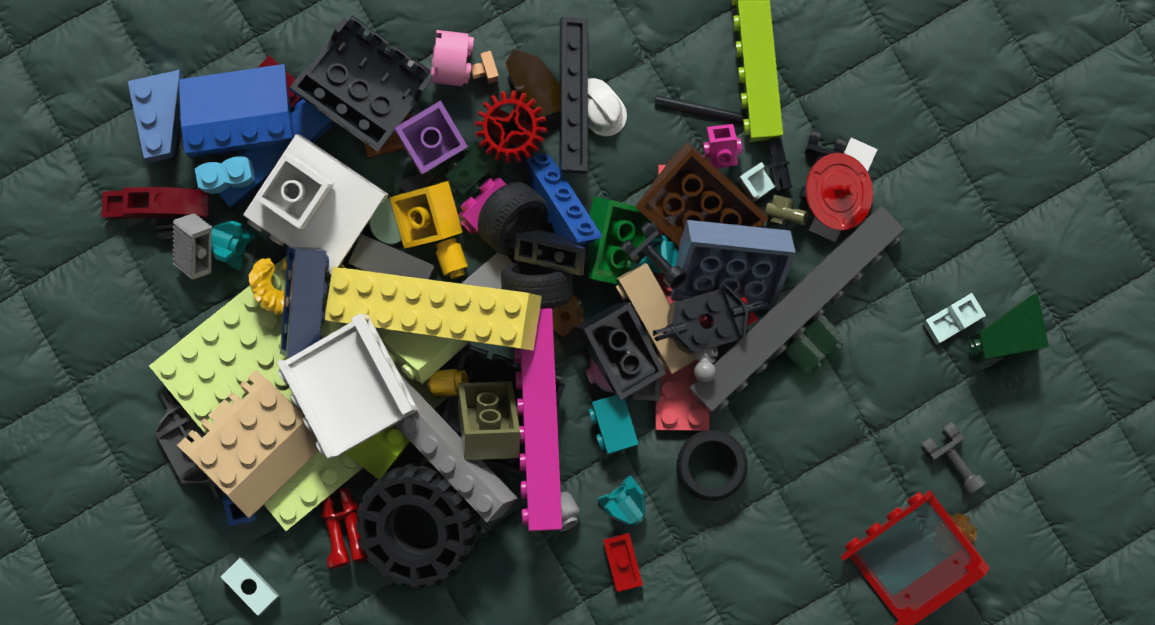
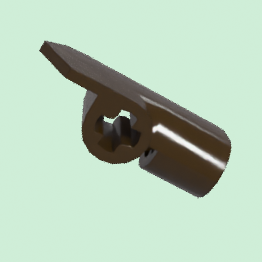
(533, 78)

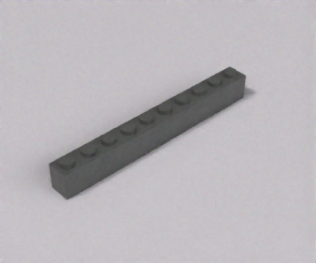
(796, 308)

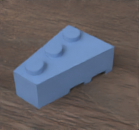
(157, 113)

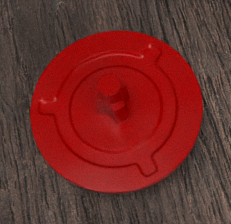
(839, 191)

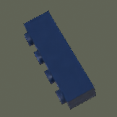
(303, 299)

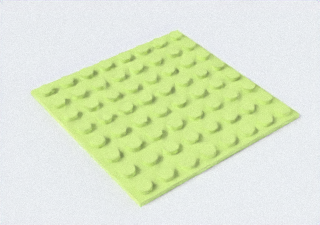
(224, 353)

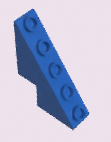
(564, 207)

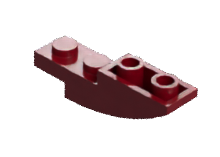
(155, 202)

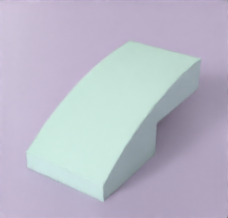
(954, 318)

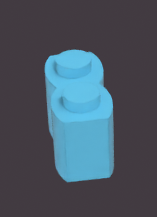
(218, 177)

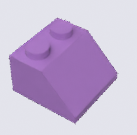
(430, 137)

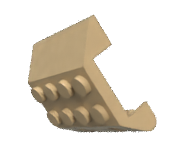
(252, 444)

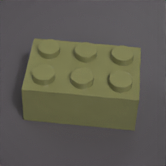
(488, 420)

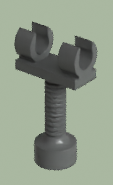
(972, 481)

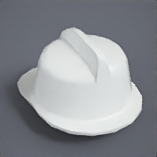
(605, 109)

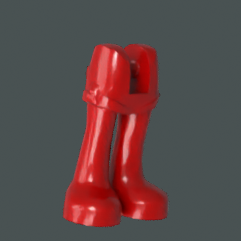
(339, 555)

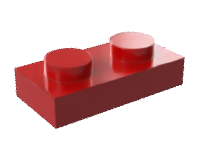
(622, 562)

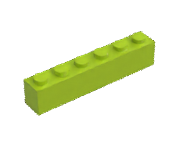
(758, 70)

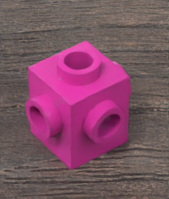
(722, 146)

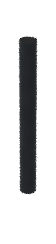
(700, 109)

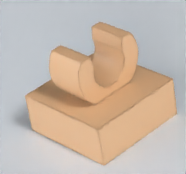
(486, 68)

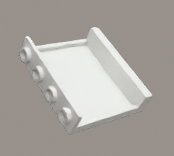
(338, 217)
(347, 387)

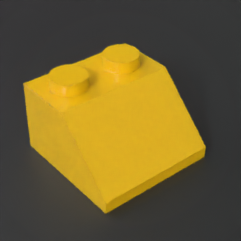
(426, 215)

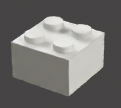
(294, 190)

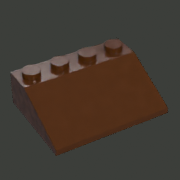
(697, 192)

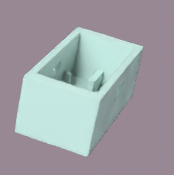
(264, 594)

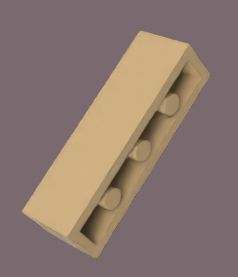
(652, 311)

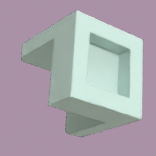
(756, 182)

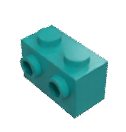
(614, 424)

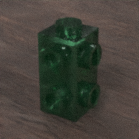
(469, 173)

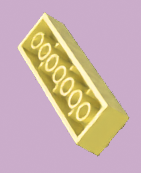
(435, 308)

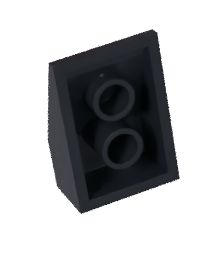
(621, 349)

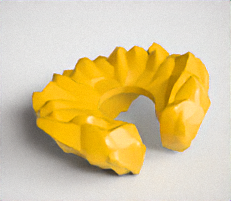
(262, 288)

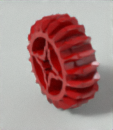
(489, 117)

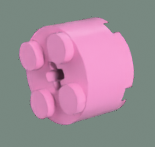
(450, 58)

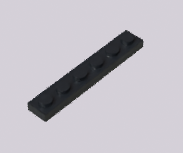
(573, 95)

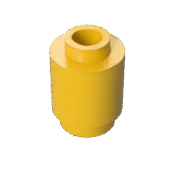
(451, 258)
(446, 382)

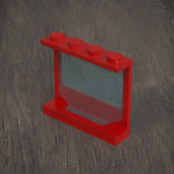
(916, 559)

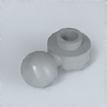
(705, 370)

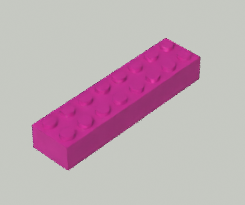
(539, 430)

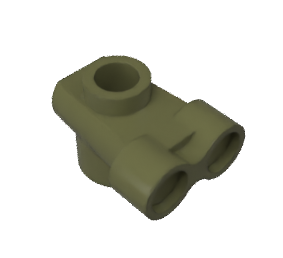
(781, 210)

